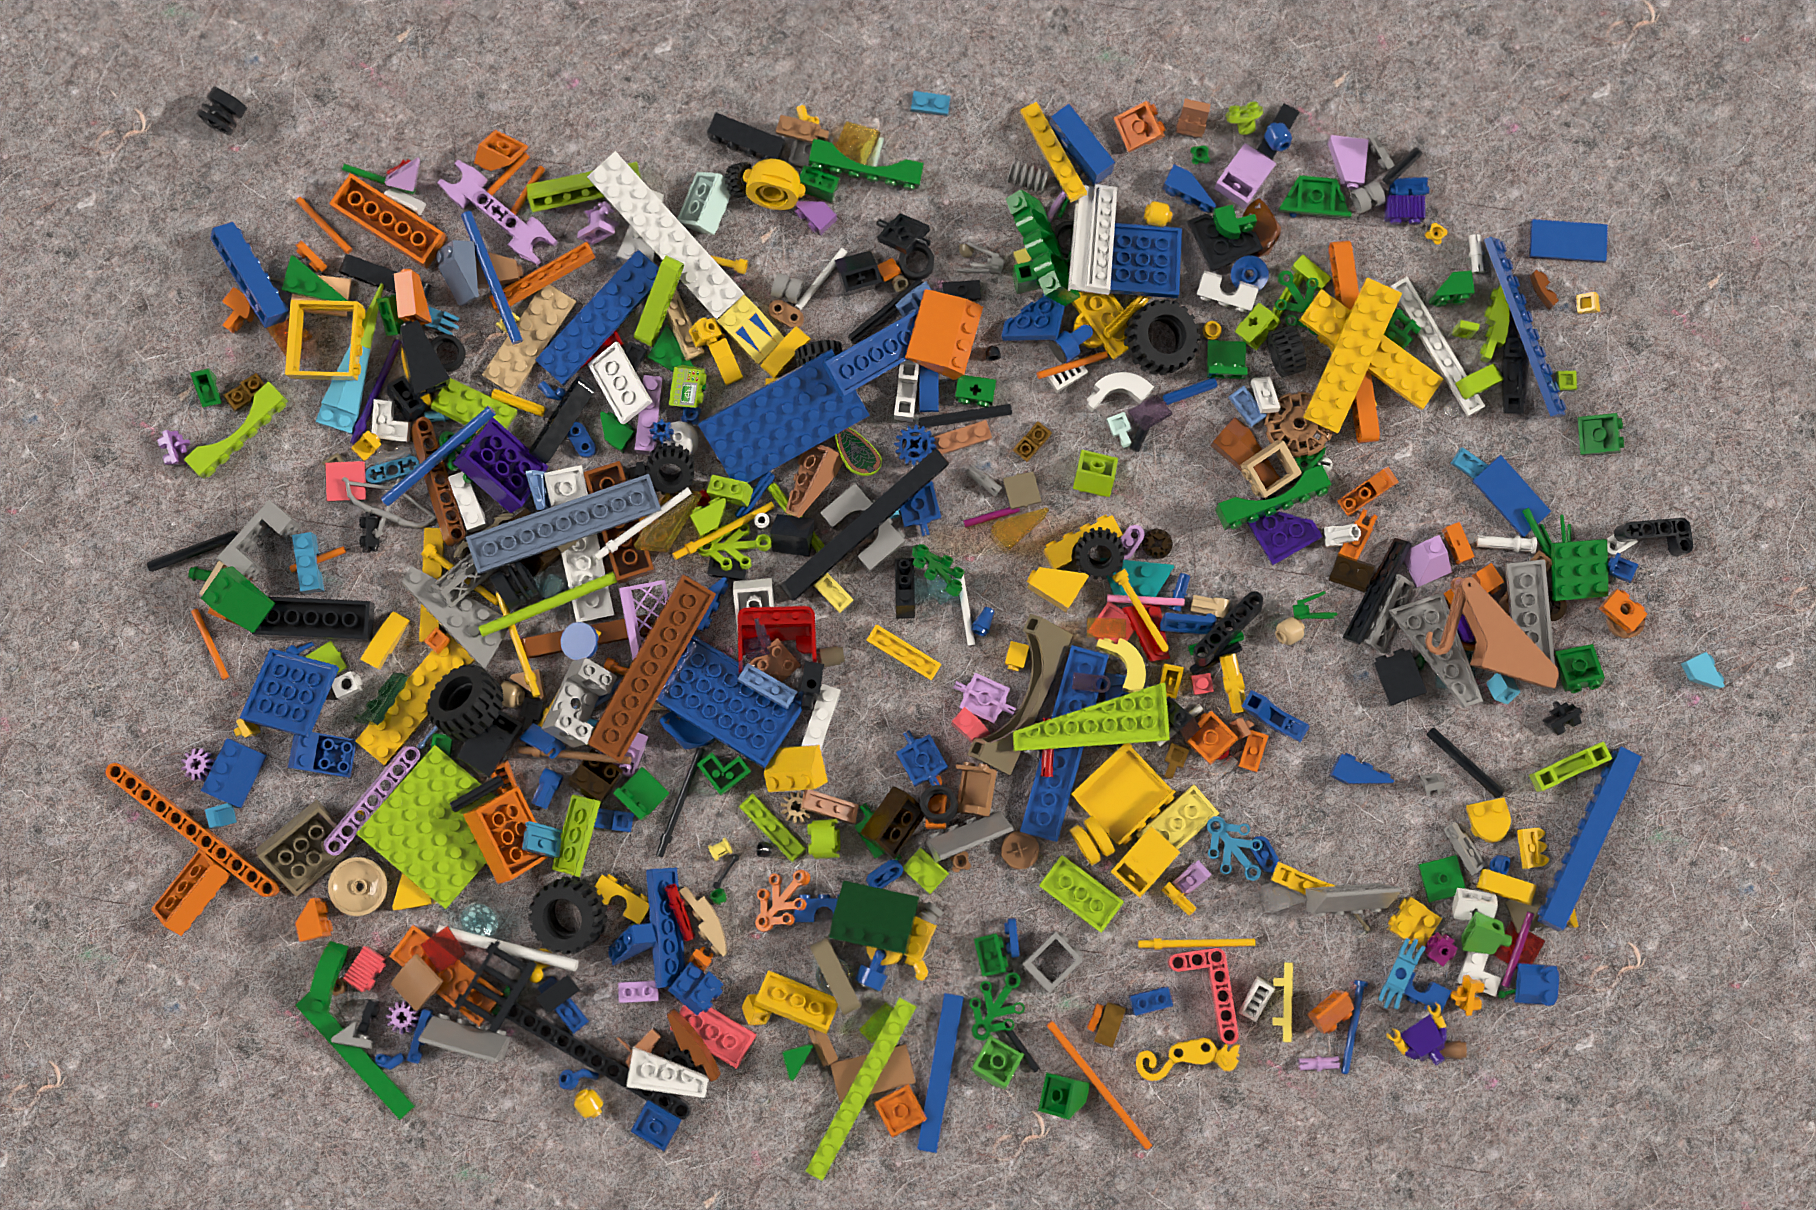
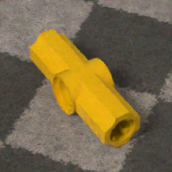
(1233, 682)

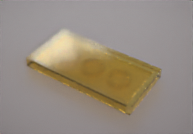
(664, 530)

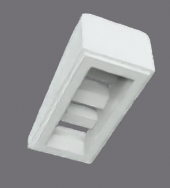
(1058, 387)
(1254, 988)

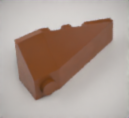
(1237, 445)

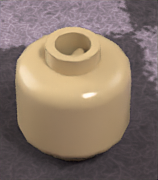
(1290, 631)
(512, 694)

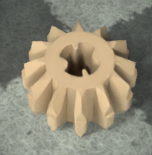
(793, 812)

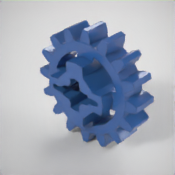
(909, 450)

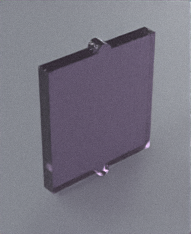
(1150, 412)

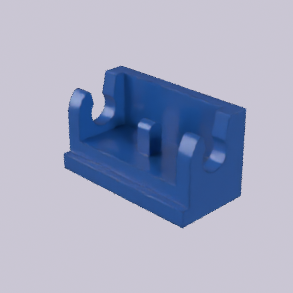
(541, 740)

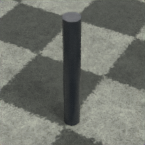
(1021, 1048)

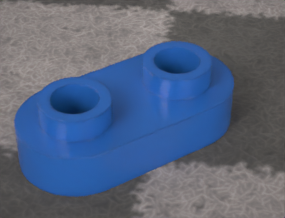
(581, 439)
(1264, 854)
(885, 874)
(1011, 929)

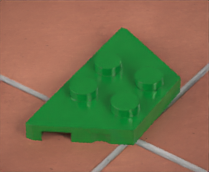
(1316, 197)

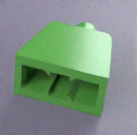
(1484, 935)

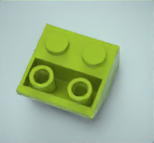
(709, 518)

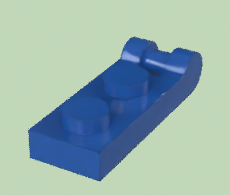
(1187, 623)

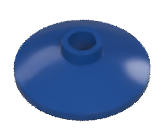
(1252, 263)

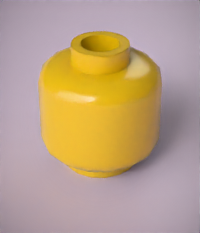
(1157, 214)
(588, 1103)

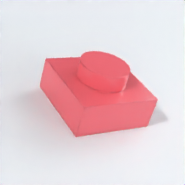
(1202, 684)

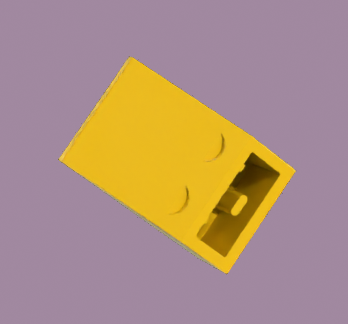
(1145, 861)

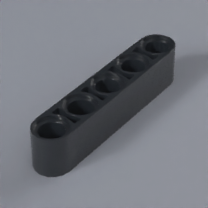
(372, 274)
(562, 420)
(1230, 620)

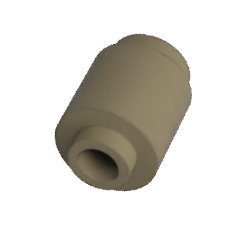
(831, 656)

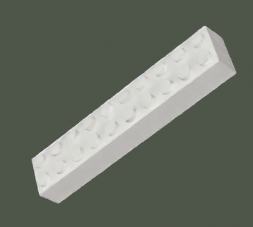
(665, 234)

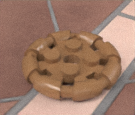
(1290, 432)

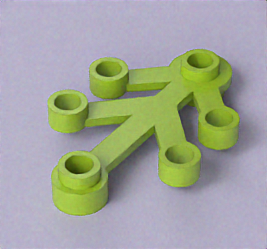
(731, 547)

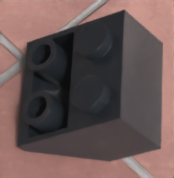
(858, 273)

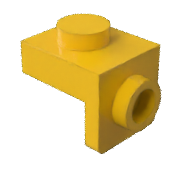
(366, 445)

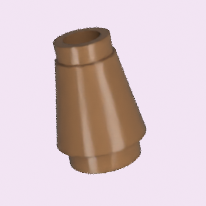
(1455, 1050)

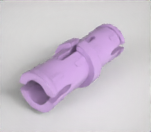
(1318, 1063)

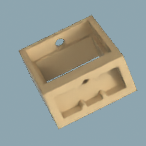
(1286, 459)

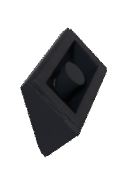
(558, 993)

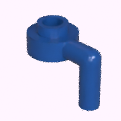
(569, 1079)

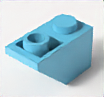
(1702, 671)

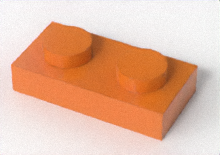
(1253, 751)

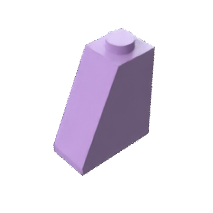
(1349, 159)

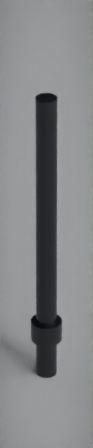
(666, 836)

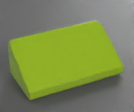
(1308, 270)

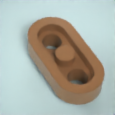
(784, 316)

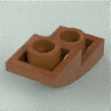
(1539, 281)

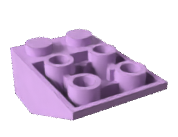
(1244, 176)

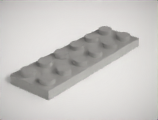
(1530, 602)

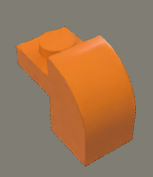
(241, 310)

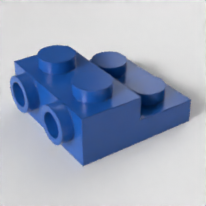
(696, 989)

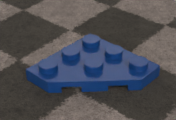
(1035, 322)

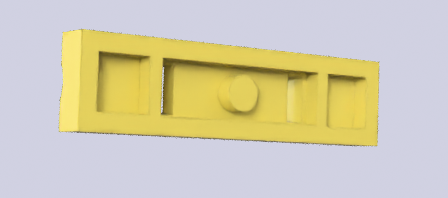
(1286, 1020)

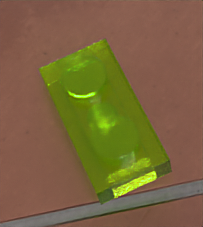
(875, 1023)

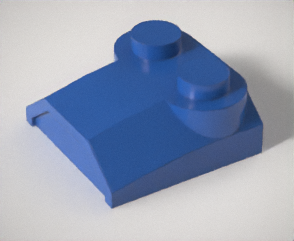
(1537, 984)

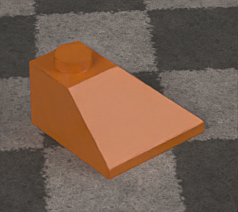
(498, 151)

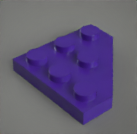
(1283, 535)

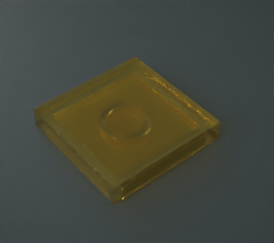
(857, 142)

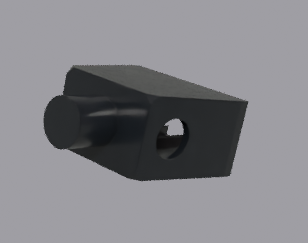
(809, 684)

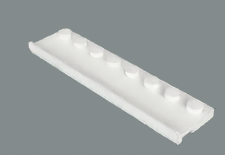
(1093, 240)

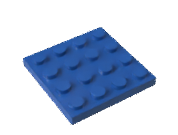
(1146, 260)
(289, 693)

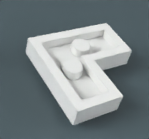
(385, 426)
(1474, 966)

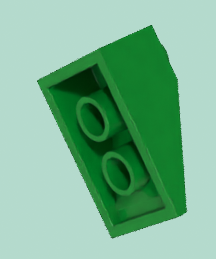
(237, 599)

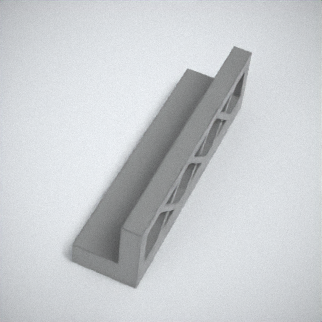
(456, 576)
(1378, 625)

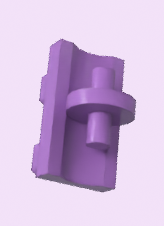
(176, 447)

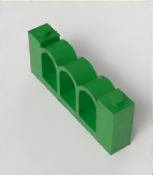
(1042, 247)

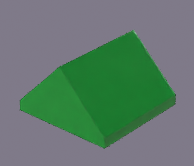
(795, 1058)

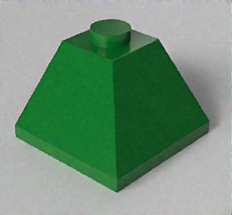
(1062, 1095)

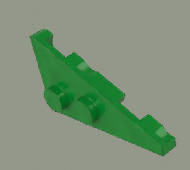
(305, 282)
(668, 352)

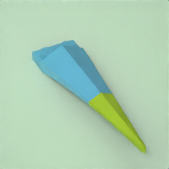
(344, 397)

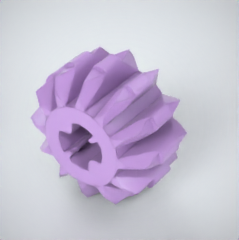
(203, 769)
(398, 1023)

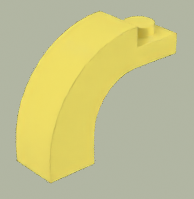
(1131, 658)

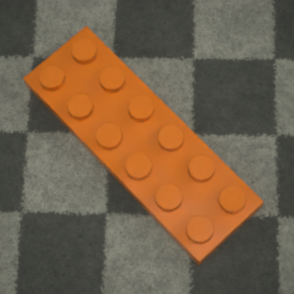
(454, 978)

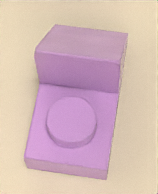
(1191, 878)

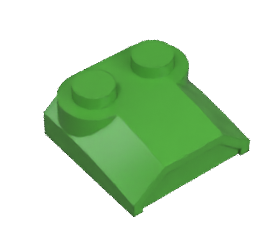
(996, 1063)

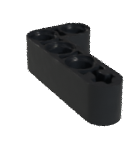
(1652, 532)

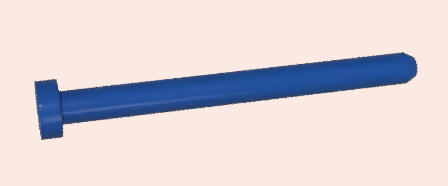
(1353, 1025)

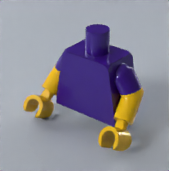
(1423, 1039)

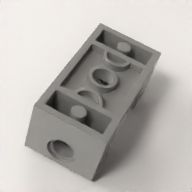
(257, 527)
(584, 683)

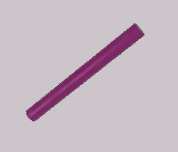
(1518, 949)

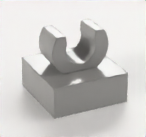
(1432, 782)

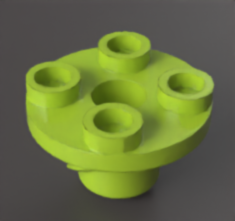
(1244, 116)

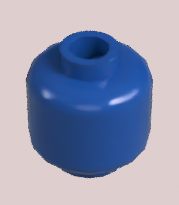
(1278, 136)

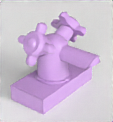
(600, 225)

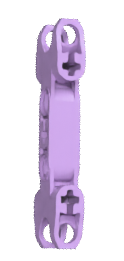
(470, 190)

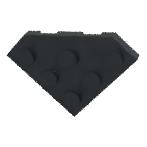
(1219, 250)

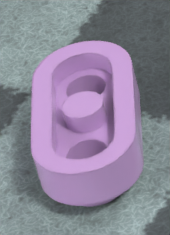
(1129, 543)

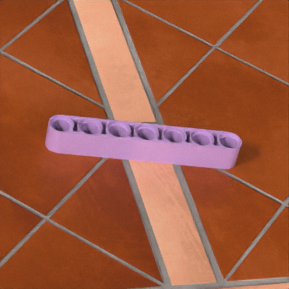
(369, 810)

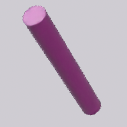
(989, 516)

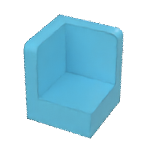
(1503, 688)

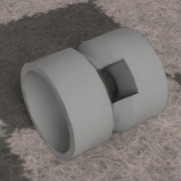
(1370, 196)
(787, 288)

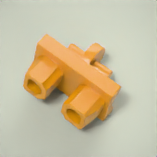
(1465, 995)

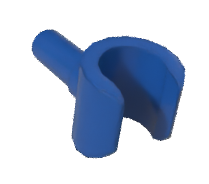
(293, 650)

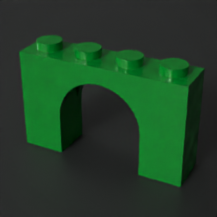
(1025, 277)

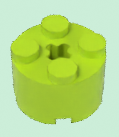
(824, 839)

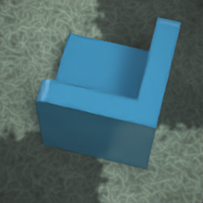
(220, 816)

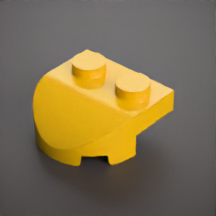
(1489, 819)

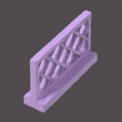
(630, 611)

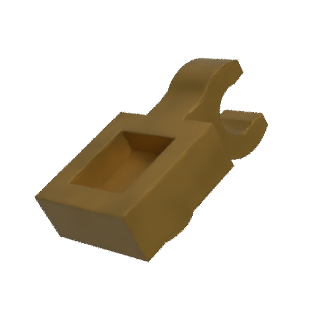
(1176, 758)

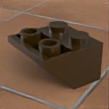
(595, 778)

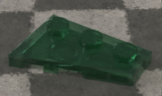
(379, 706)

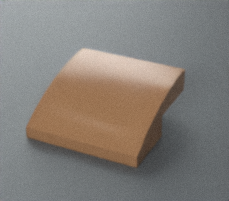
(416, 982)

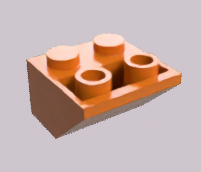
(313, 921)

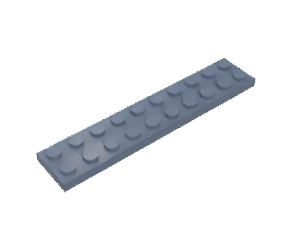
(563, 524)

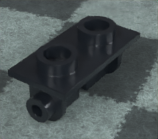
(368, 540)

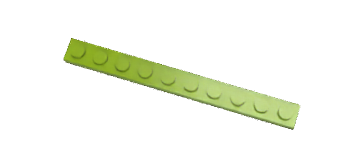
(860, 1088)

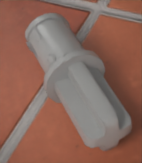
(983, 480)

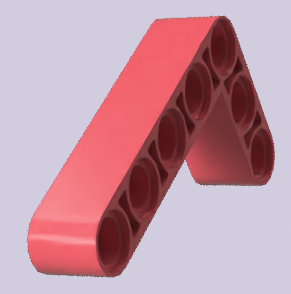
(1213, 967)

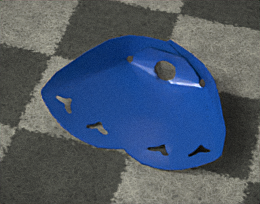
(685, 733)

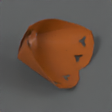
(1266, 226)

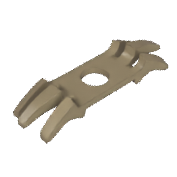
(463, 547)

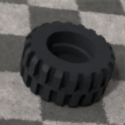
(1180, 323)
(465, 702)
(549, 929)

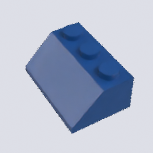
(233, 773)

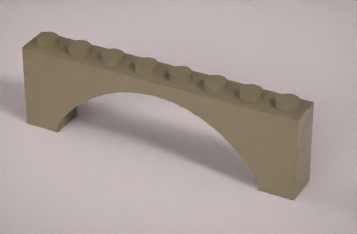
(1047, 649)

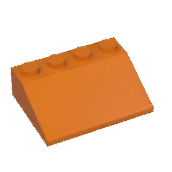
(944, 333)
(500, 834)

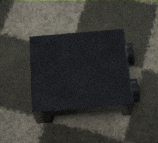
(1399, 676)

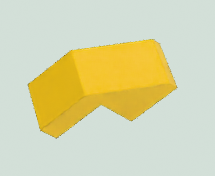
(725, 361)

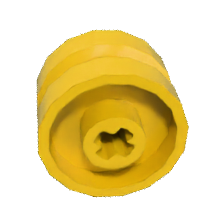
(1092, 840)

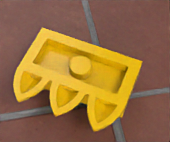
(1531, 847)

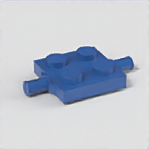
(921, 509)
(921, 759)

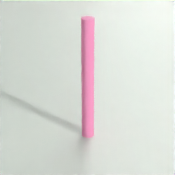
(1147, 600)

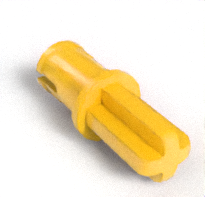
(1178, 898)

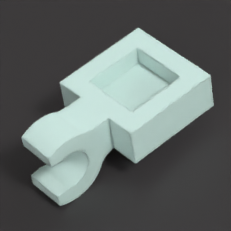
(1120, 426)

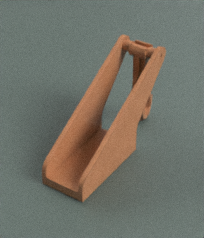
(1499, 641)

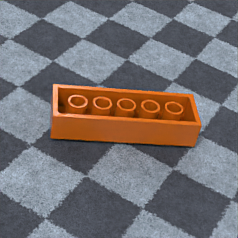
(388, 221)

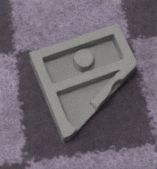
(1376, 147)

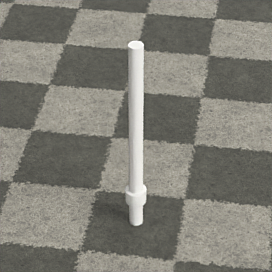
(612, 545)

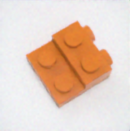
(1140, 126)
(1212, 738)

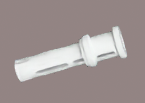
(1516, 544)

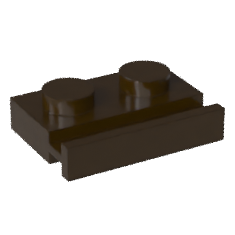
(1351, 572)

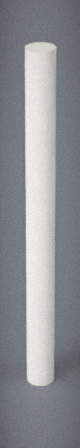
(515, 950)

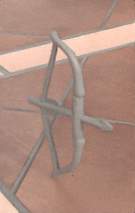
(385, 514)

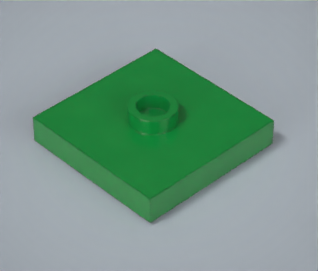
(1441, 878)

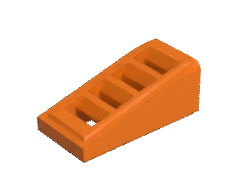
(508, 771)

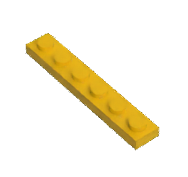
(1053, 152)

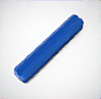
(1190, 391)
(758, 490)

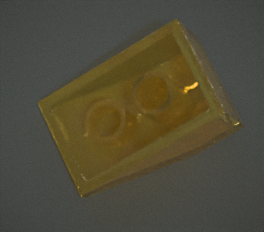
(1013, 529)

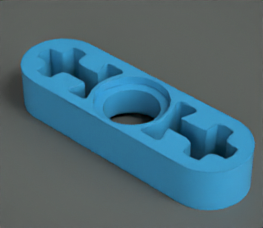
(380, 478)

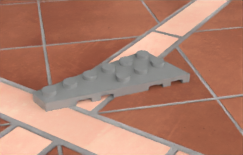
(460, 620)
(1453, 667)

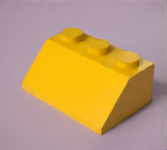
(795, 769)

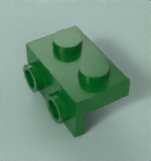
(990, 954)

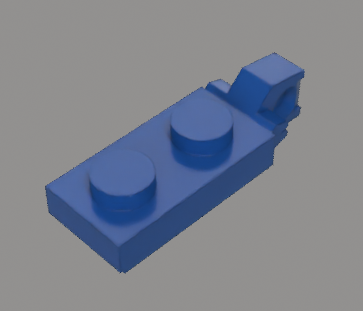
(415, 1052)

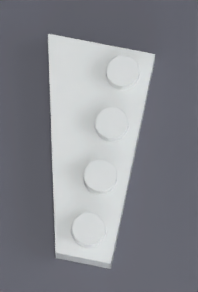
(634, 242)
(661, 1075)

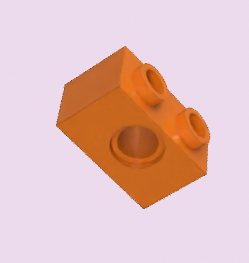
(1612, 606)

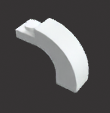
(1121, 382)

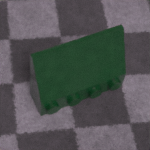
(874, 917)

